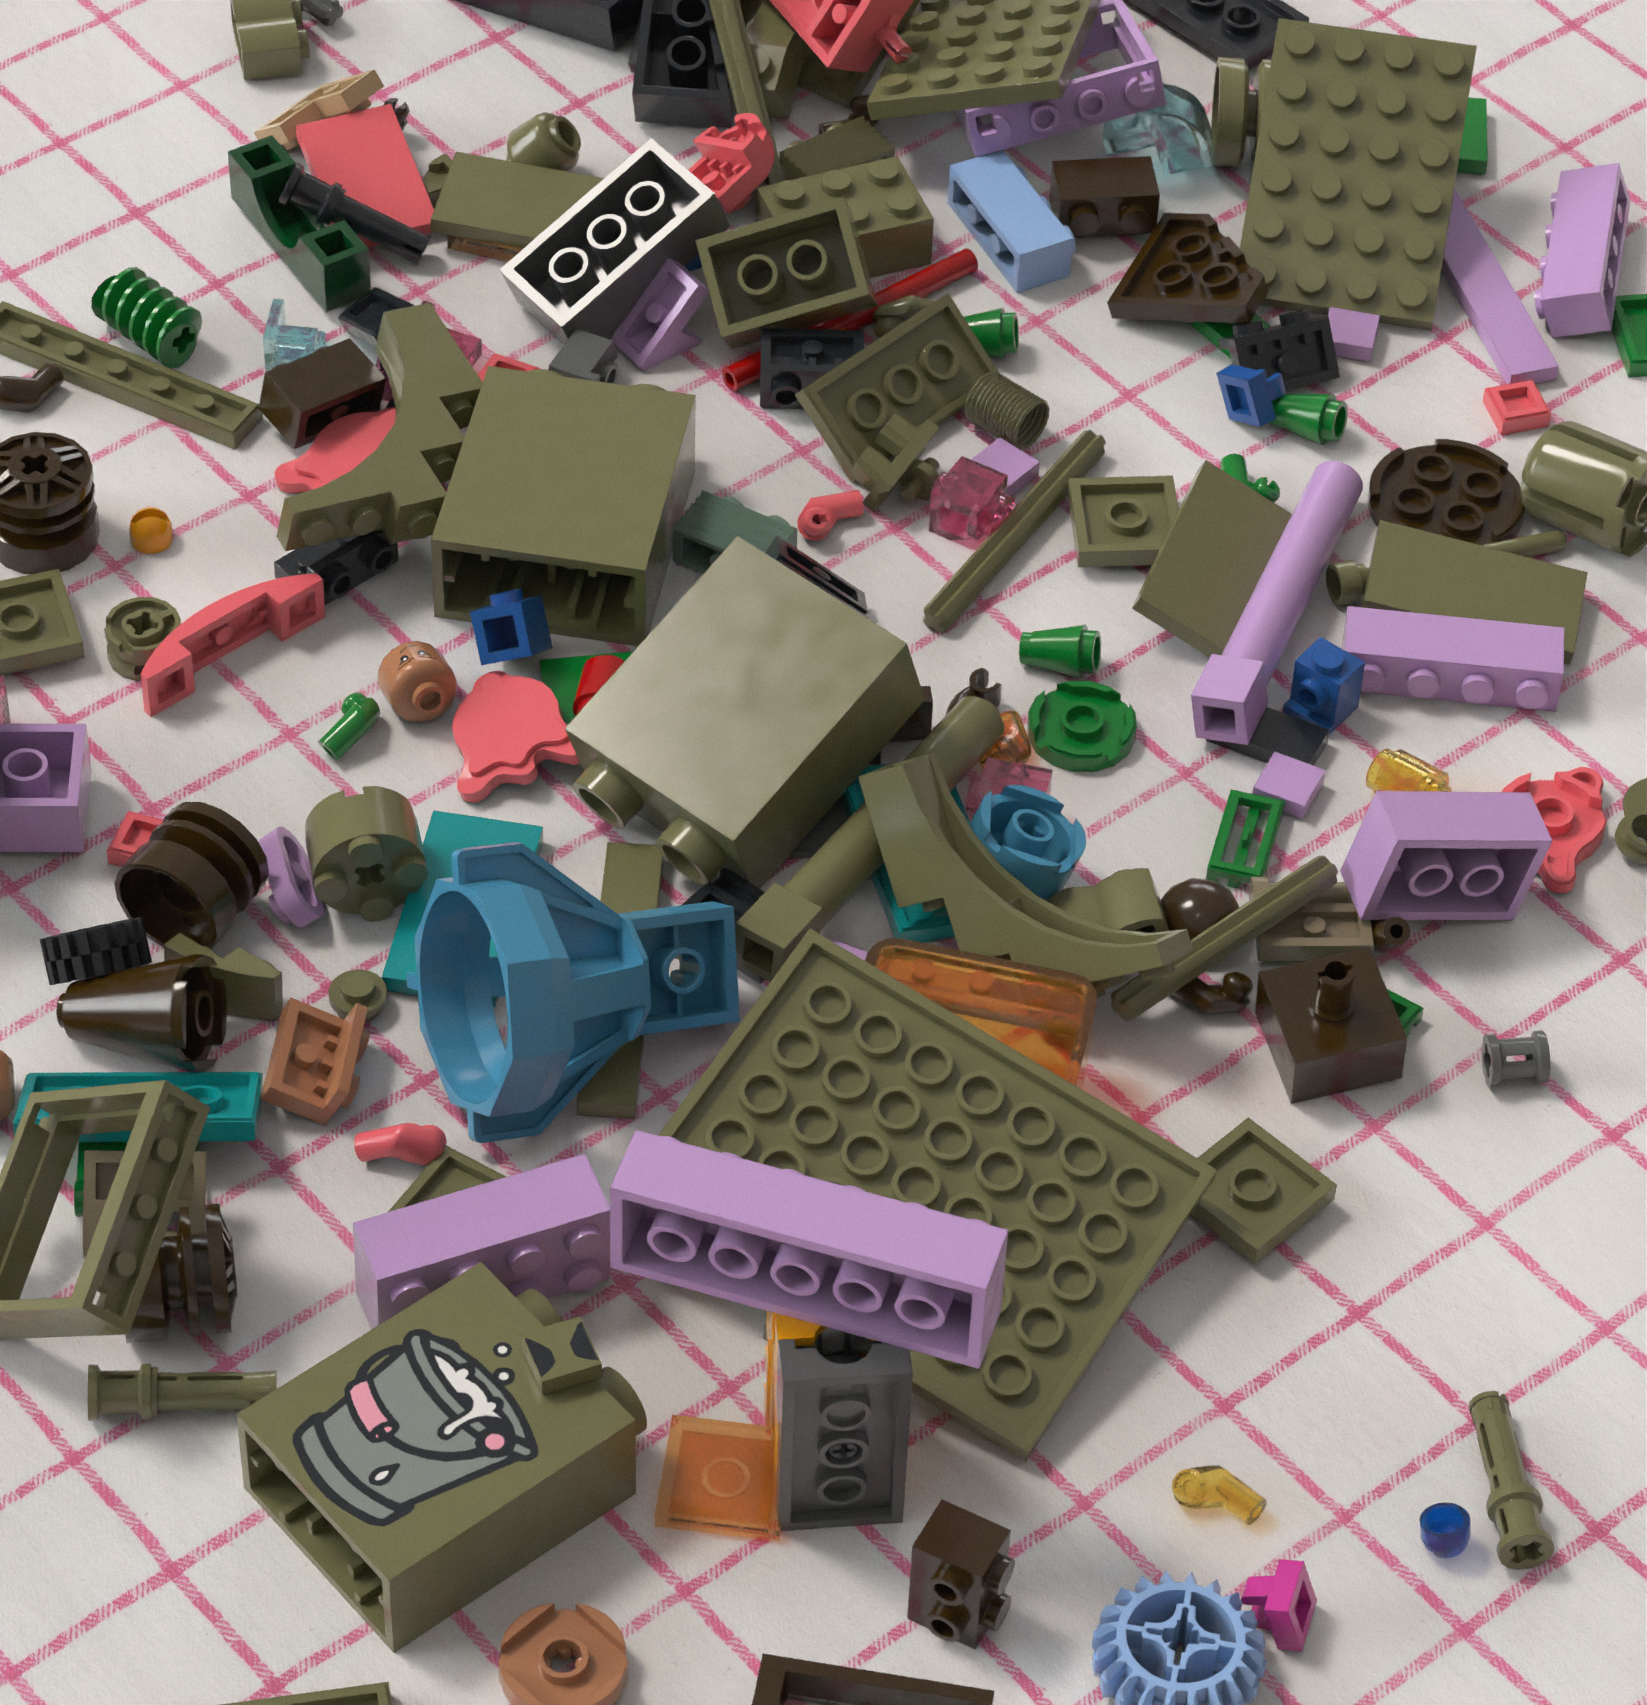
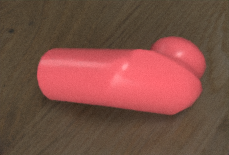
(824, 511)
(401, 1141)

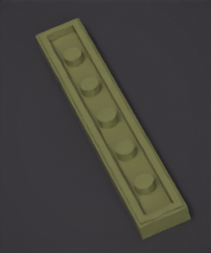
(127, 377)
(629, 885)

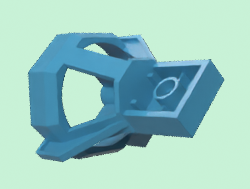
(571, 982)

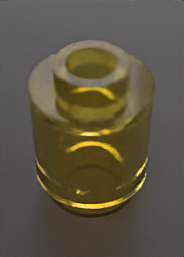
(1404, 773)

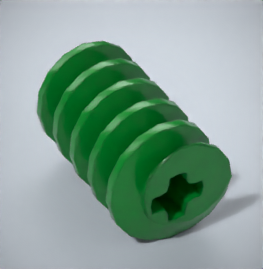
(148, 316)

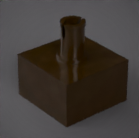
(1330, 1025)

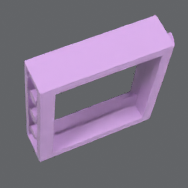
(1086, 98)

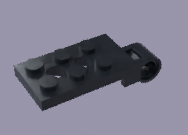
(1225, 26)

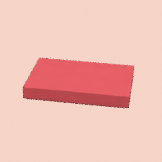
(371, 162)

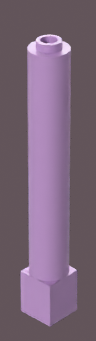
(1234, 684)

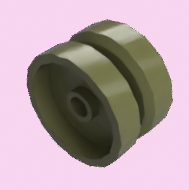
(1236, 109)

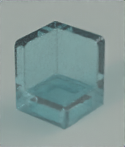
(286, 342)

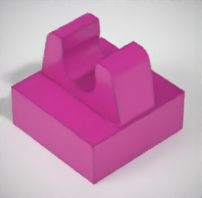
(1283, 1603)

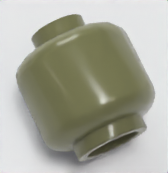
(545, 142)

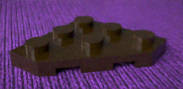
(1189, 276)

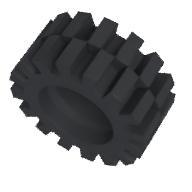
(95, 951)

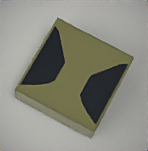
(561, 1355)

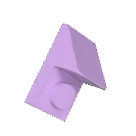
(658, 321)

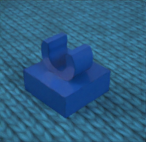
(1250, 394)

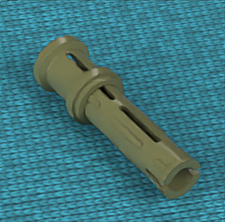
(152, 1391)
(1513, 1501)

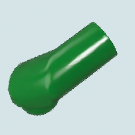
(1236, 467)
(358, 718)

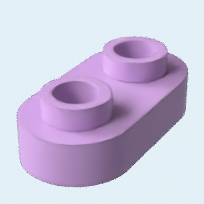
(290, 879)

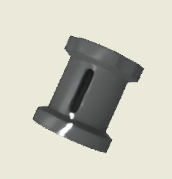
(1533, 1048)

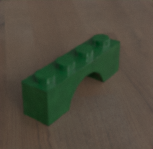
(325, 259)

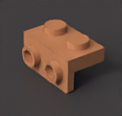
(315, 1060)

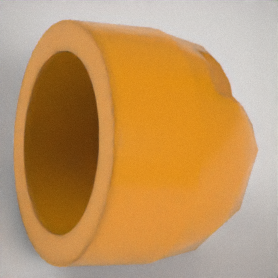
(150, 530)

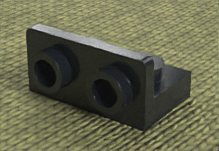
(1296, 348)
(799, 357)
(341, 562)

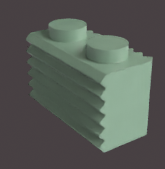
(715, 523)

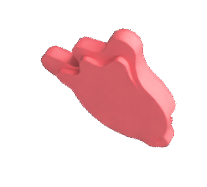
(336, 451)
(506, 732)
(1572, 817)

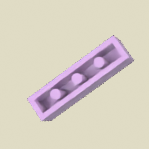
(1584, 251)
(1457, 658)

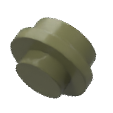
(358, 987)

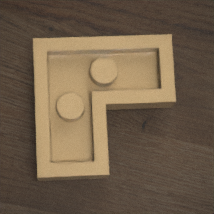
(326, 101)

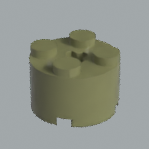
(365, 852)

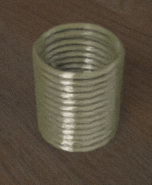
(1007, 410)

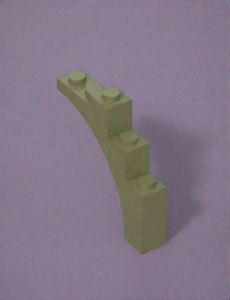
(402, 479)
(943, 864)

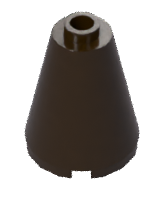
(151, 1012)

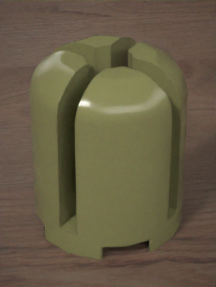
(1588, 486)

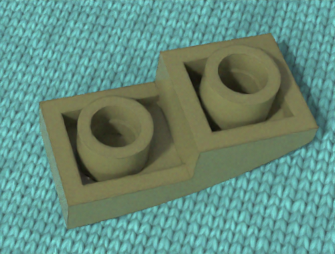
(250, 983)

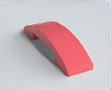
(275, 605)

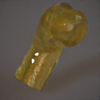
(1215, 1488)

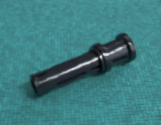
(331, 205)

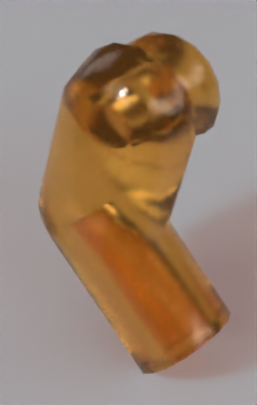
(1014, 743)

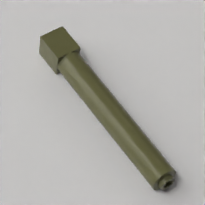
(852, 854)

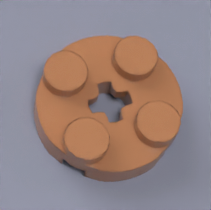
(546, 1633)

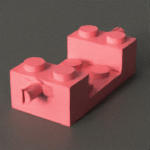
(848, 31)

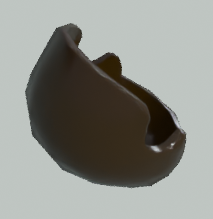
(1197, 905)

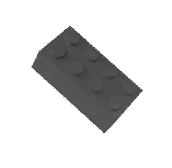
(613, 243)

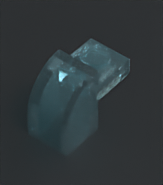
(1176, 130)

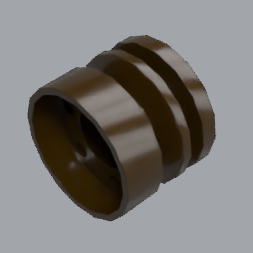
(46, 503)
(192, 875)
(189, 1275)

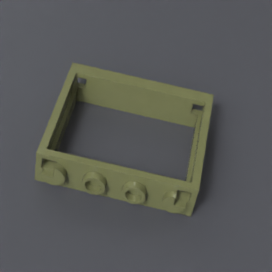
(135, 1215)

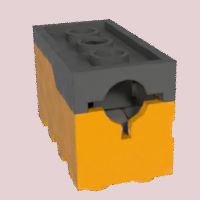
(836, 1425)

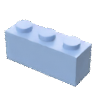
(1010, 221)

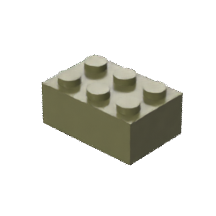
(885, 205)
(786, 272)

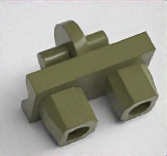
(907, 445)

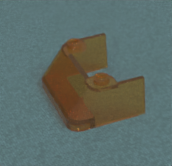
(1023, 1005)

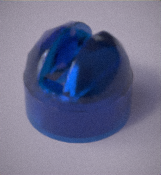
(1439, 1529)

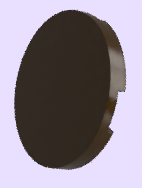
(1448, 492)

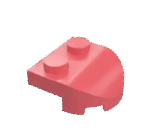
(734, 160)

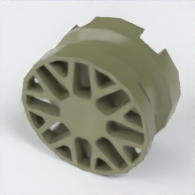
(135, 631)

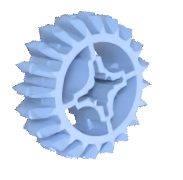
(1141, 1637)

